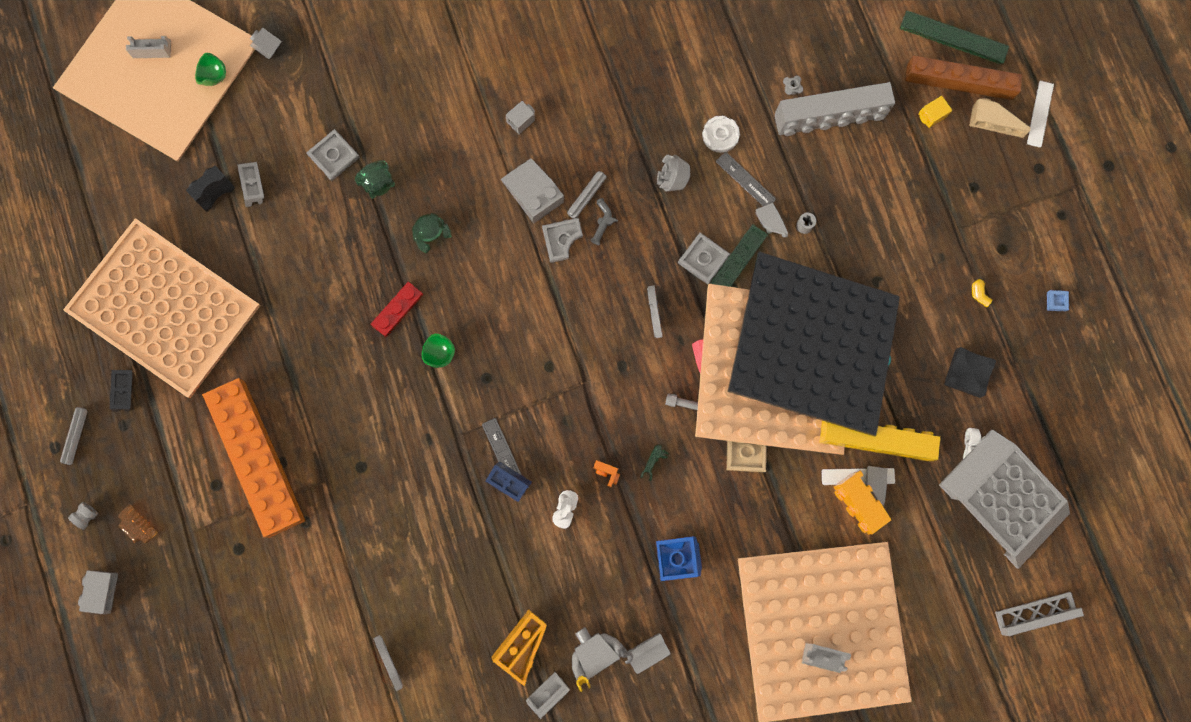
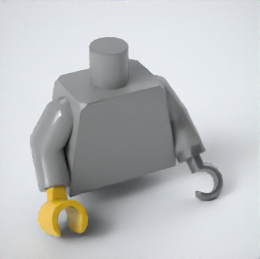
(595, 655)

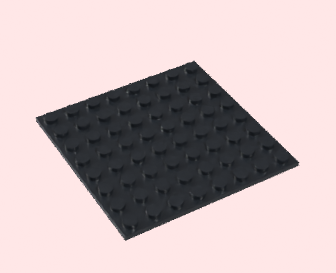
(815, 344)

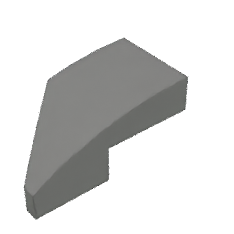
(771, 220)
(877, 479)

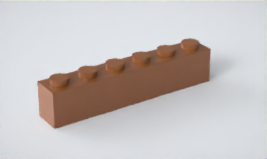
(963, 77)

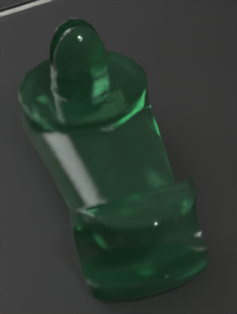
(655, 454)

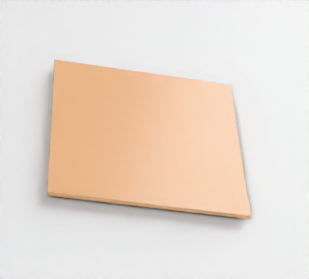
(155, 95)
(732, 416)
(829, 600)

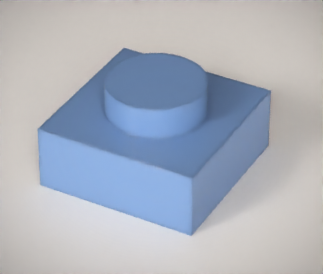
(1057, 300)

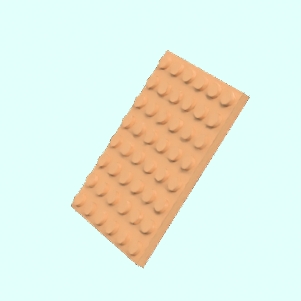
(162, 308)

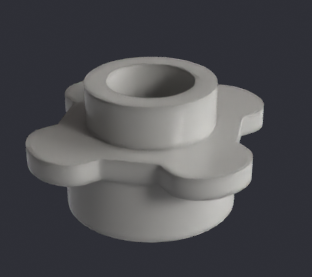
(789, 89)

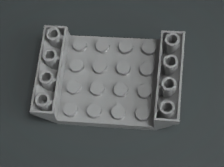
(1007, 496)

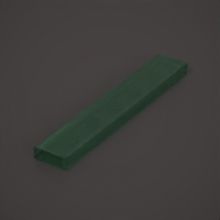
(954, 37)

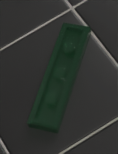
(740, 257)

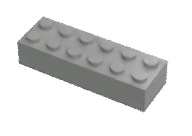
(834, 109)

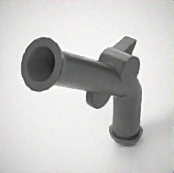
(603, 222)

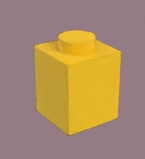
(935, 112)

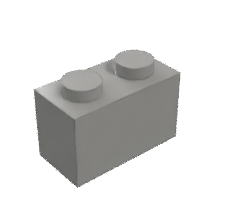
(97, 592)

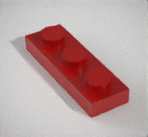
(397, 309)

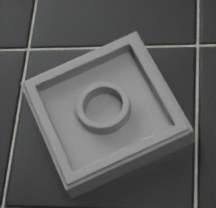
(333, 155)
(703, 258)

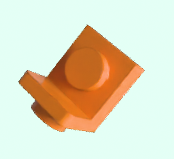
(604, 470)

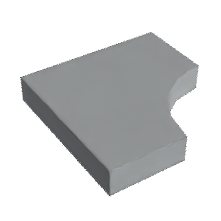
(560, 237)

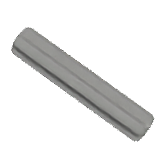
(586, 195)
(73, 436)

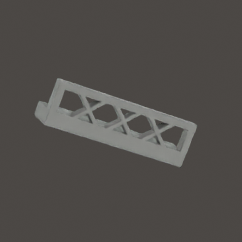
(1038, 622)

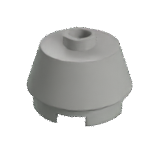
(674, 173)

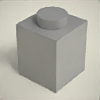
(264, 42)
(520, 117)

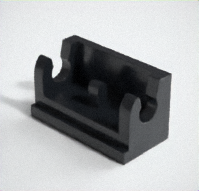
(121, 390)

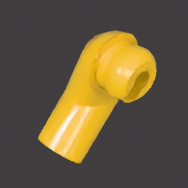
(978, 293)

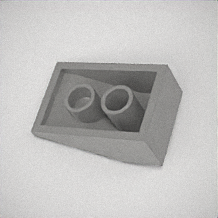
(533, 190)

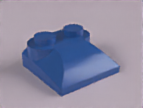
(679, 558)

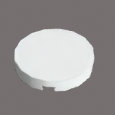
(721, 134)

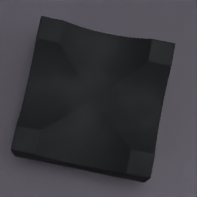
(209, 187)
(969, 372)

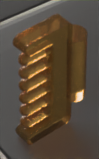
(131, 528)

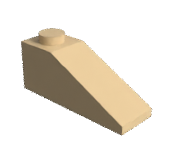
(996, 118)

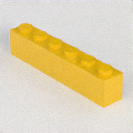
(887, 441)

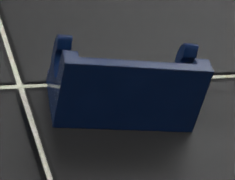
(508, 481)

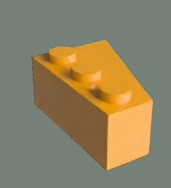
(862, 503)
(520, 647)

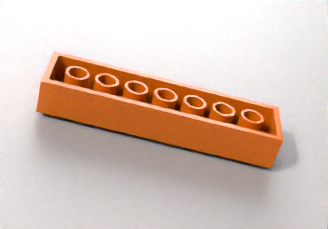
(253, 458)

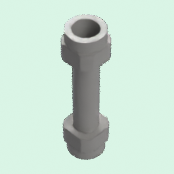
(672, 400)

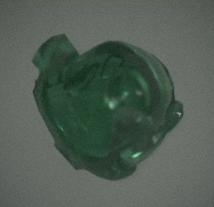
(375, 178)
(428, 228)

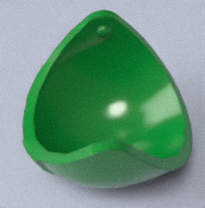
(210, 70)
(437, 351)

